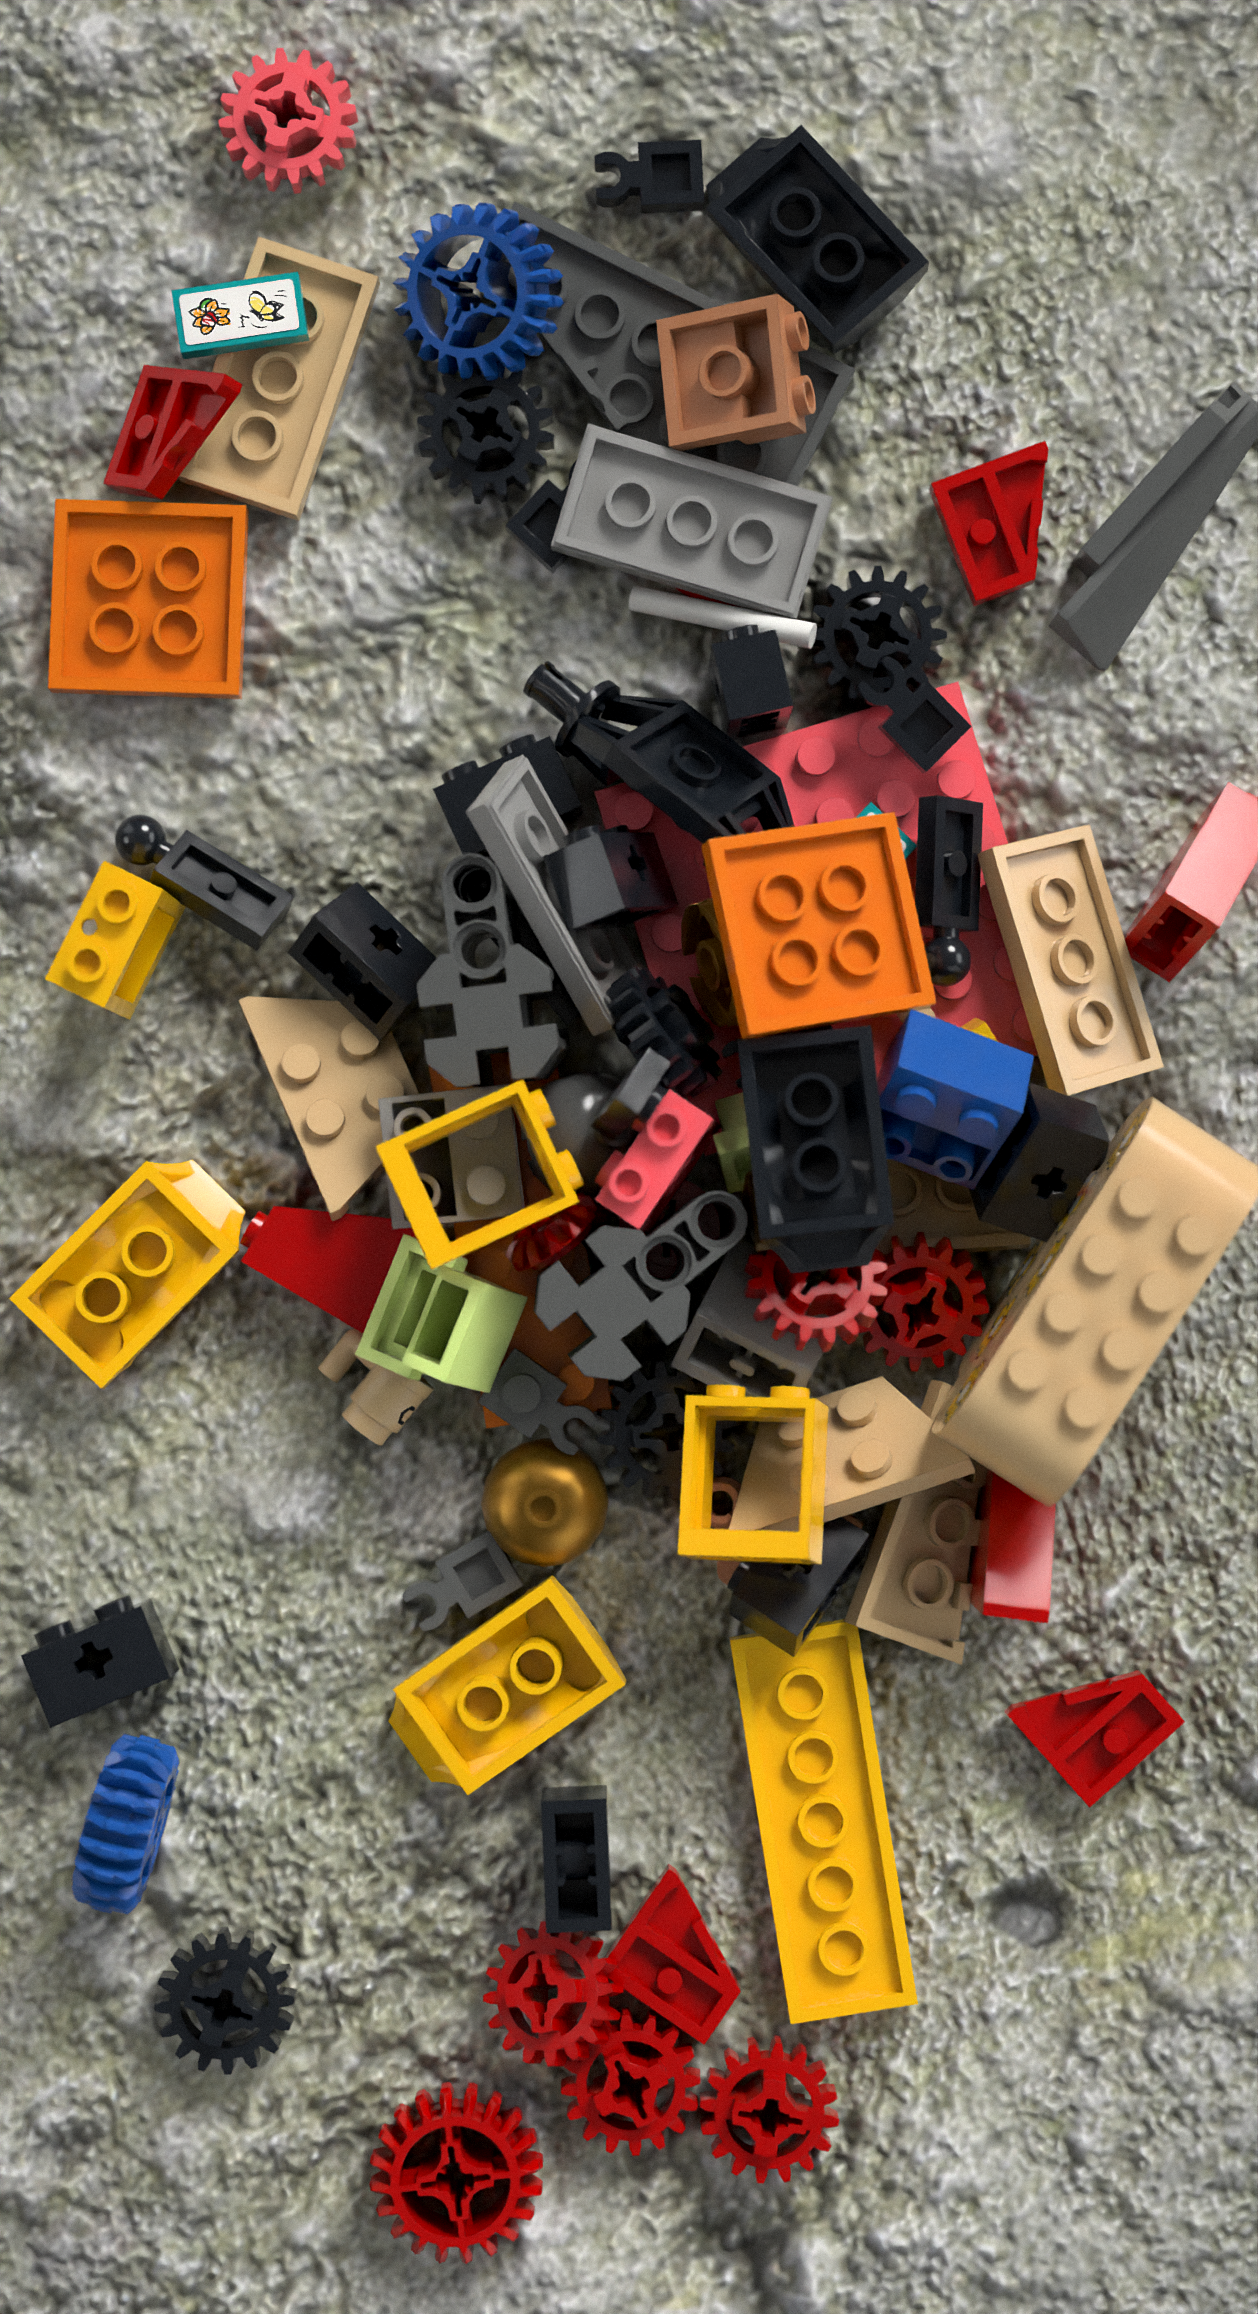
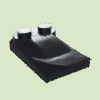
(814, 237)
(817, 1146)

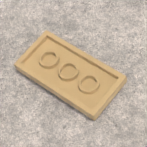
(290, 393)
(1070, 960)

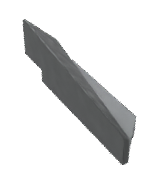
(1153, 527)

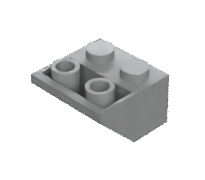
(465, 1173)
(734, 1349)

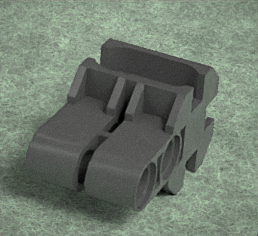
(490, 1003)
(623, 1291)

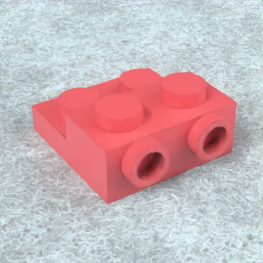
(657, 1163)

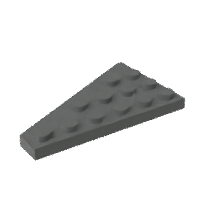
(614, 356)

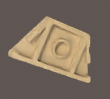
(330, 1086)
(874, 1454)

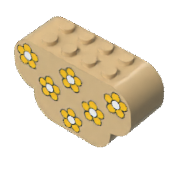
(1097, 1302)

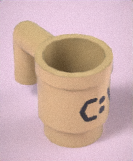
(382, 1398)

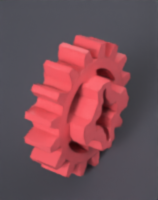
(271, 98)

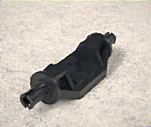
(670, 757)

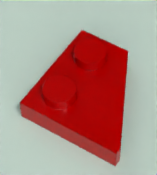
(166, 427)
(994, 521)
(1097, 1730)
(673, 1960)

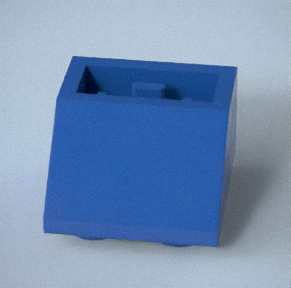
(949, 1098)

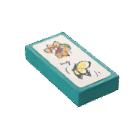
(240, 315)

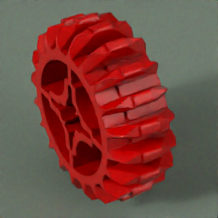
(432, 2178)

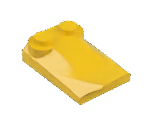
(133, 1266)
(504, 1688)

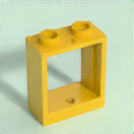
(130, 937)
(534, 1118)
(730, 1404)

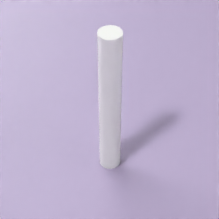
(719, 615)

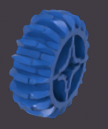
(452, 337)
(125, 1824)

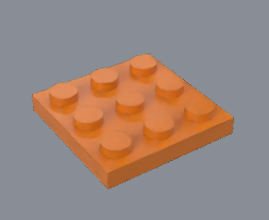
(148, 598)
(818, 924)

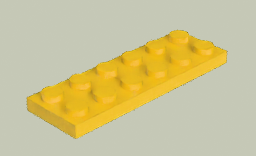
(823, 1824)

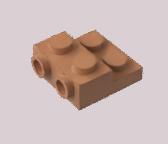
(735, 373)

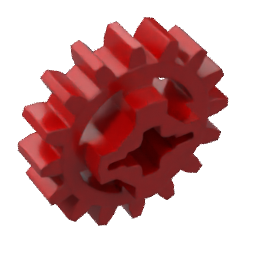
(832, 1297)
(932, 1324)
(554, 2023)
(651, 2066)
(743, 2105)

